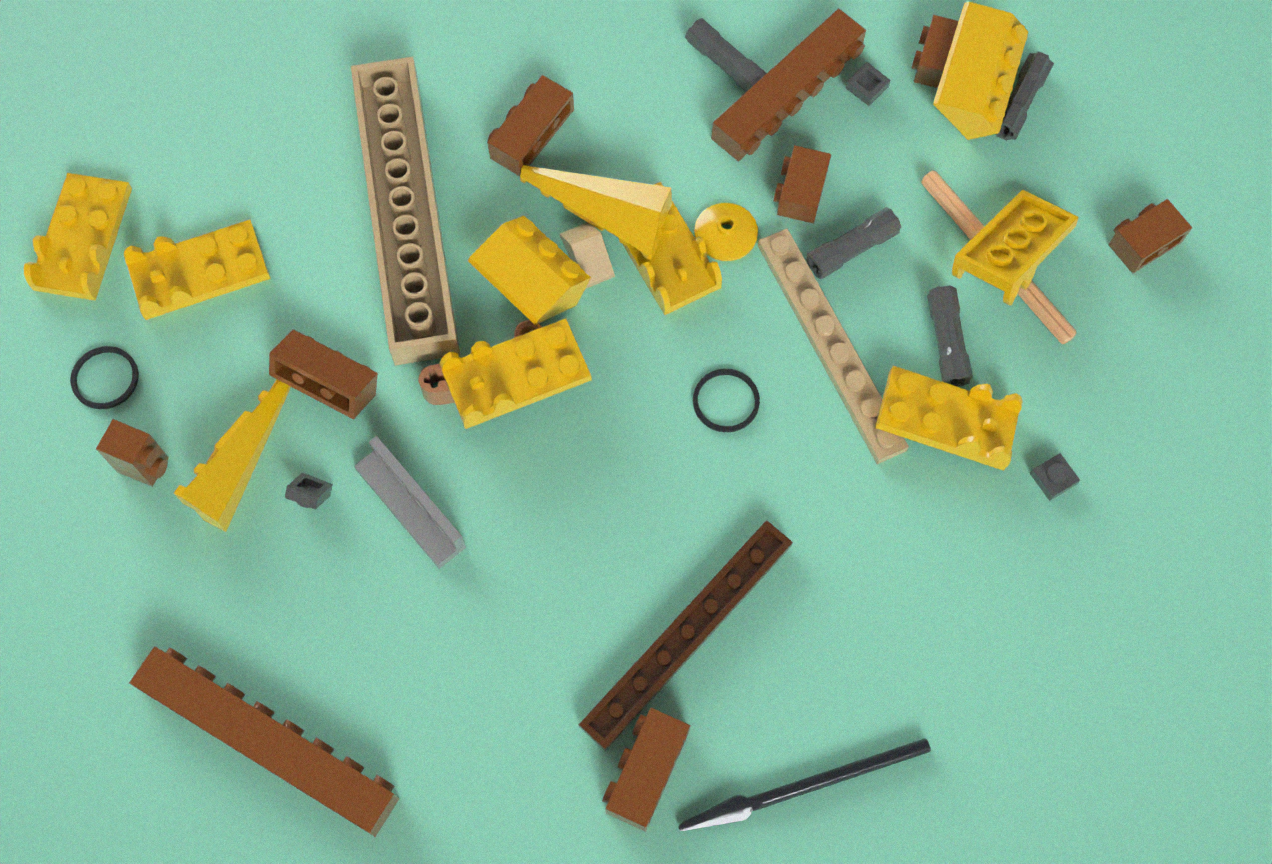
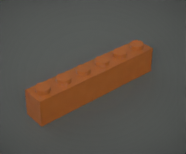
(788, 85)

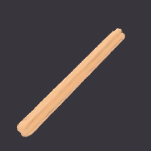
(971, 226)

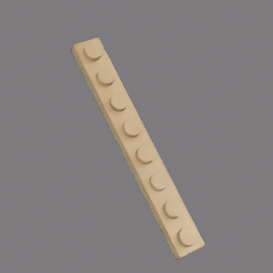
(830, 343)

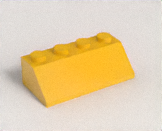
(980, 70)

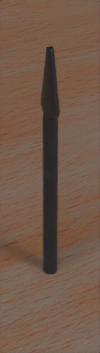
(740, 807)

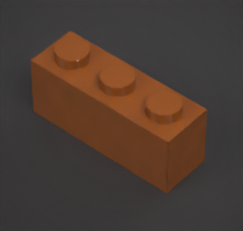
(530, 124)
(323, 374)
(646, 768)

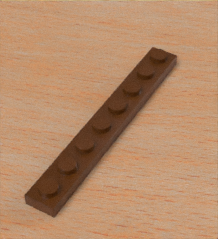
(685, 635)

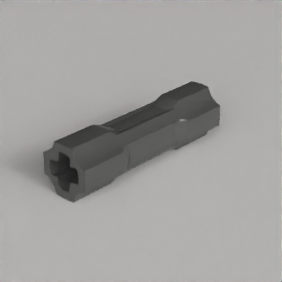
(723, 54)
(1031, 78)
(872, 232)
(945, 313)

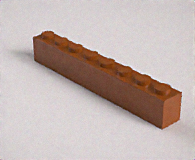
(266, 741)

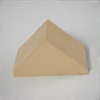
(588, 250)

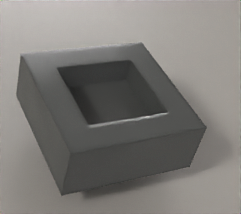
(867, 84)
(1054, 476)
(308, 491)

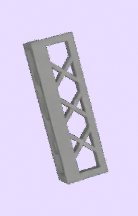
(410, 504)

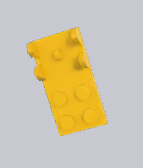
(79, 237)
(1015, 244)
(679, 266)
(195, 268)
(514, 372)
(950, 417)

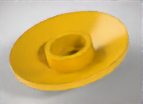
(727, 243)

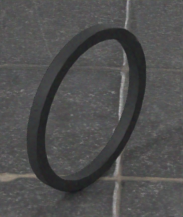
(105, 349)
(745, 378)

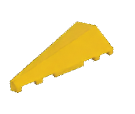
(621, 207)
(229, 468)

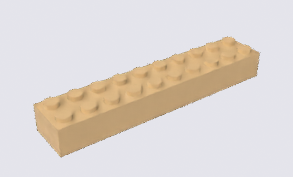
(404, 212)

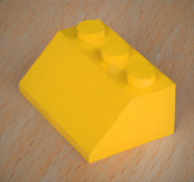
(530, 270)

